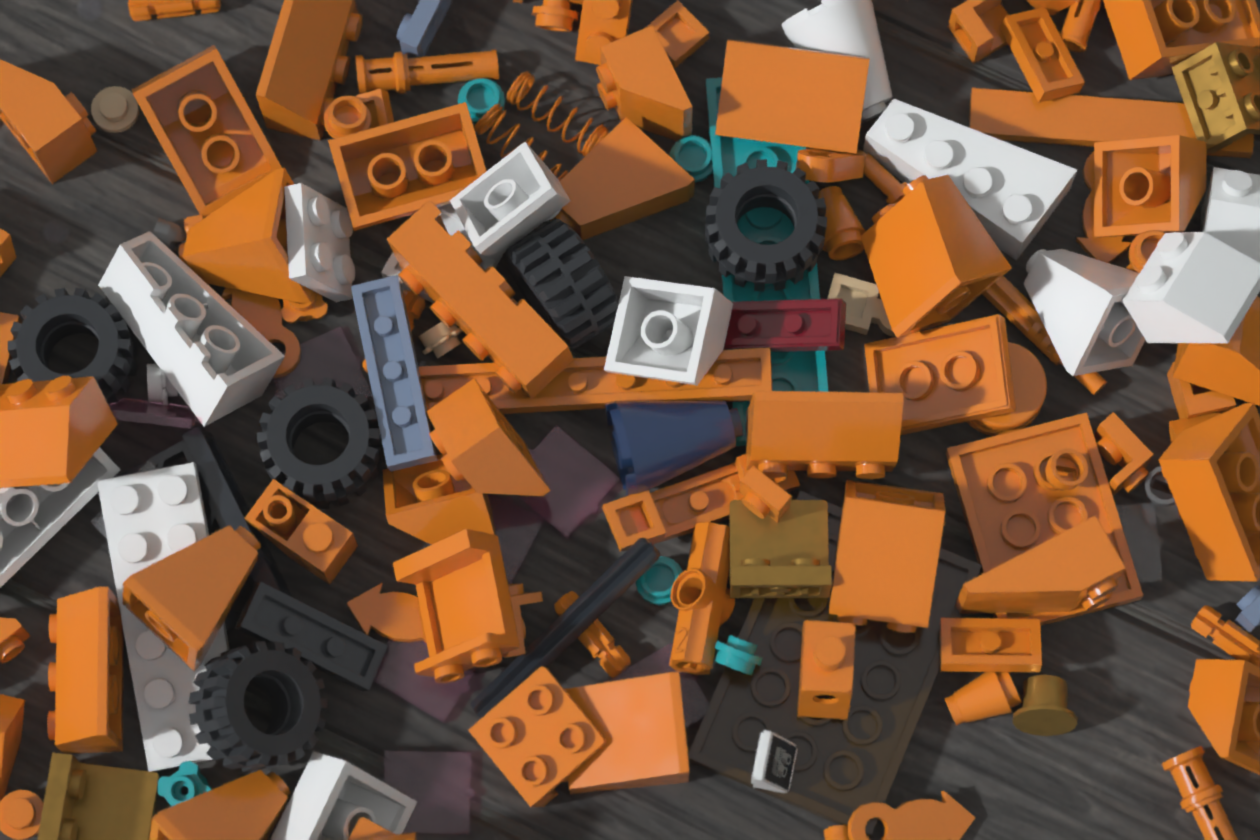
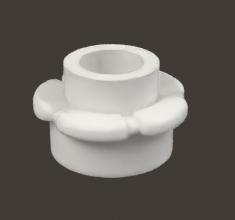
(159, 385)

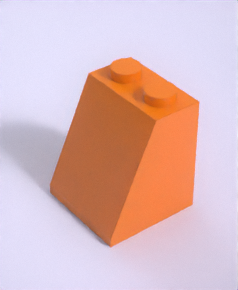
(930, 255)
(887, 555)
(641, 731)

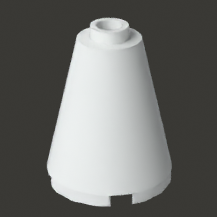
(846, 29)

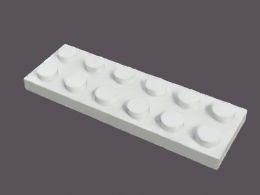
(145, 522)

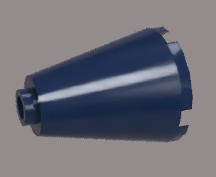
(668, 438)

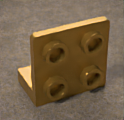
(1221, 93)
(780, 557)
(97, 802)

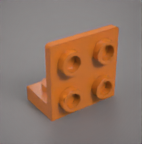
(538, 737)

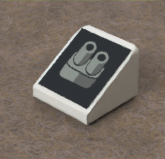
(774, 763)

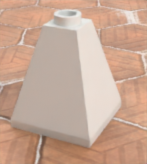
(1084, 310)

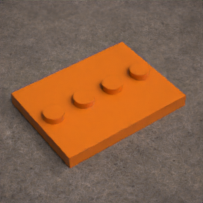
(1016, 508)

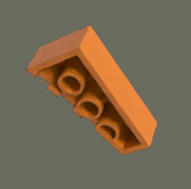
(478, 302)

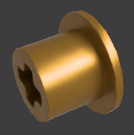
(1045, 707)

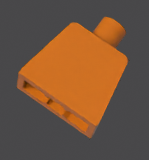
(826, 669)

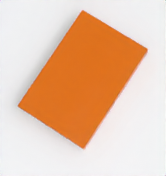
(792, 96)
(945, 373)

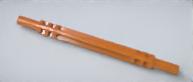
(1000, 294)

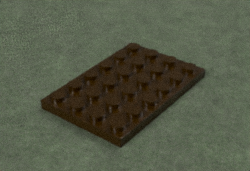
(836, 759)

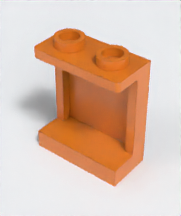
(461, 603)

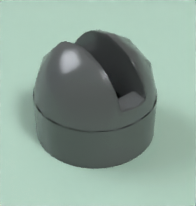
(167, 232)
(1158, 497)

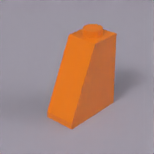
(622, 183)

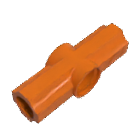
(702, 599)

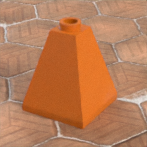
(247, 243)
(192, 591)
(233, 811)

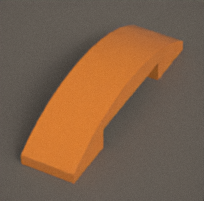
(680, 506)

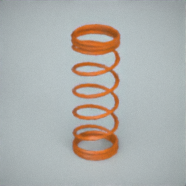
(515, 98)
(494, 115)

